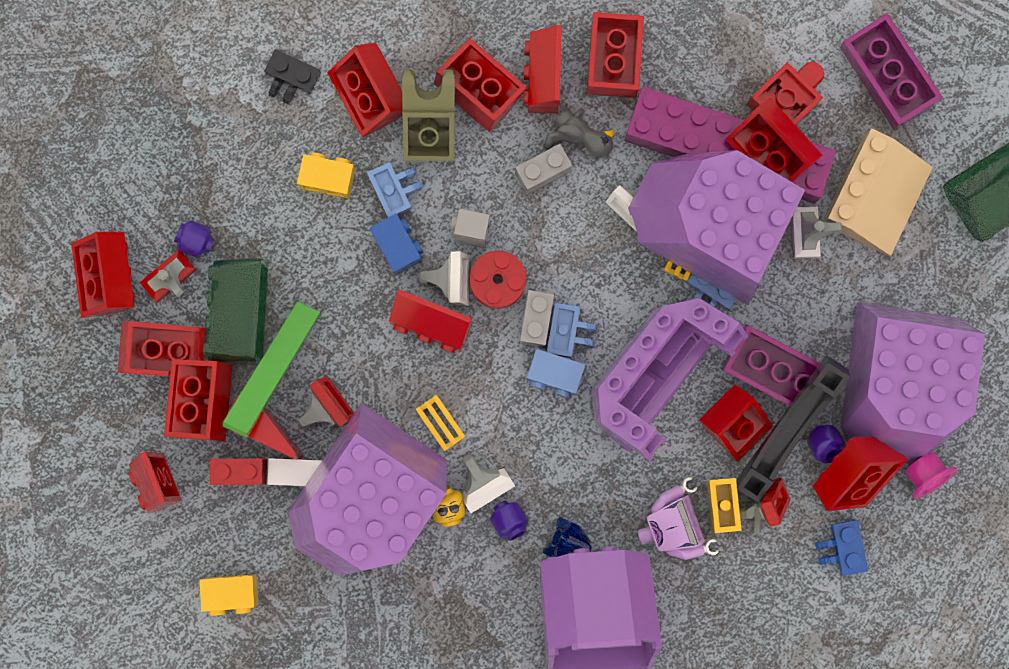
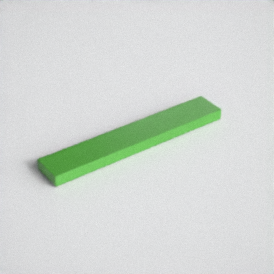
(271, 369)

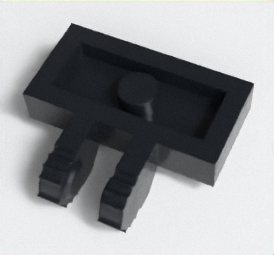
(292, 72)

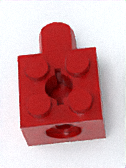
(792, 90)

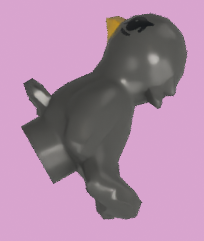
(575, 130)

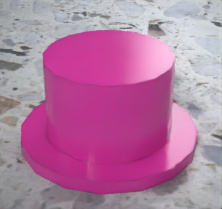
(928, 474)

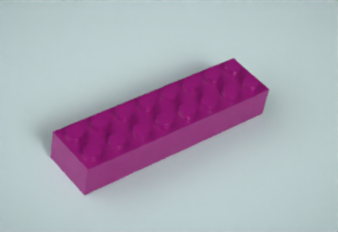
(687, 128)

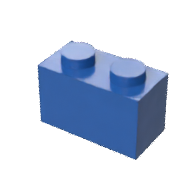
(396, 244)

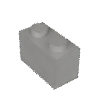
(543, 169)
(470, 228)
(536, 318)

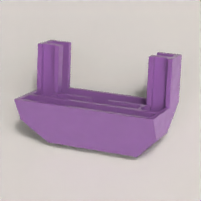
(655, 367)

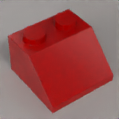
(736, 422)

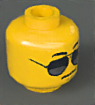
(450, 508)

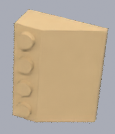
(878, 192)

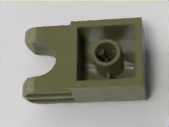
(426, 112)

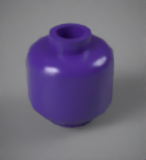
(193, 238)
(825, 443)
(509, 520)

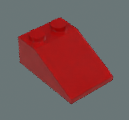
(152, 346)
(271, 433)
(154, 481)

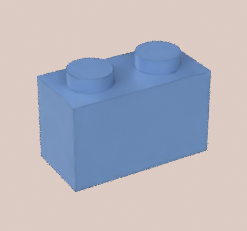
(555, 373)

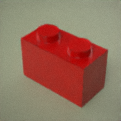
(238, 471)

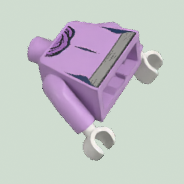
(676, 525)

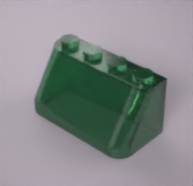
(982, 195)
(236, 311)

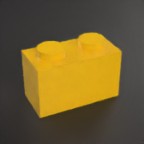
(326, 175)
(723, 505)
(229, 593)

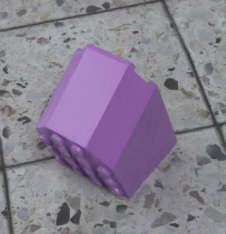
(715, 216)
(910, 378)
(367, 497)
(599, 610)

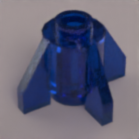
(567, 539)

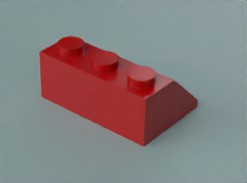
(543, 70)
(482, 85)
(367, 88)
(774, 141)
(102, 274)
(429, 321)
(198, 399)
(858, 474)

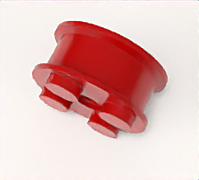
(502, 265)

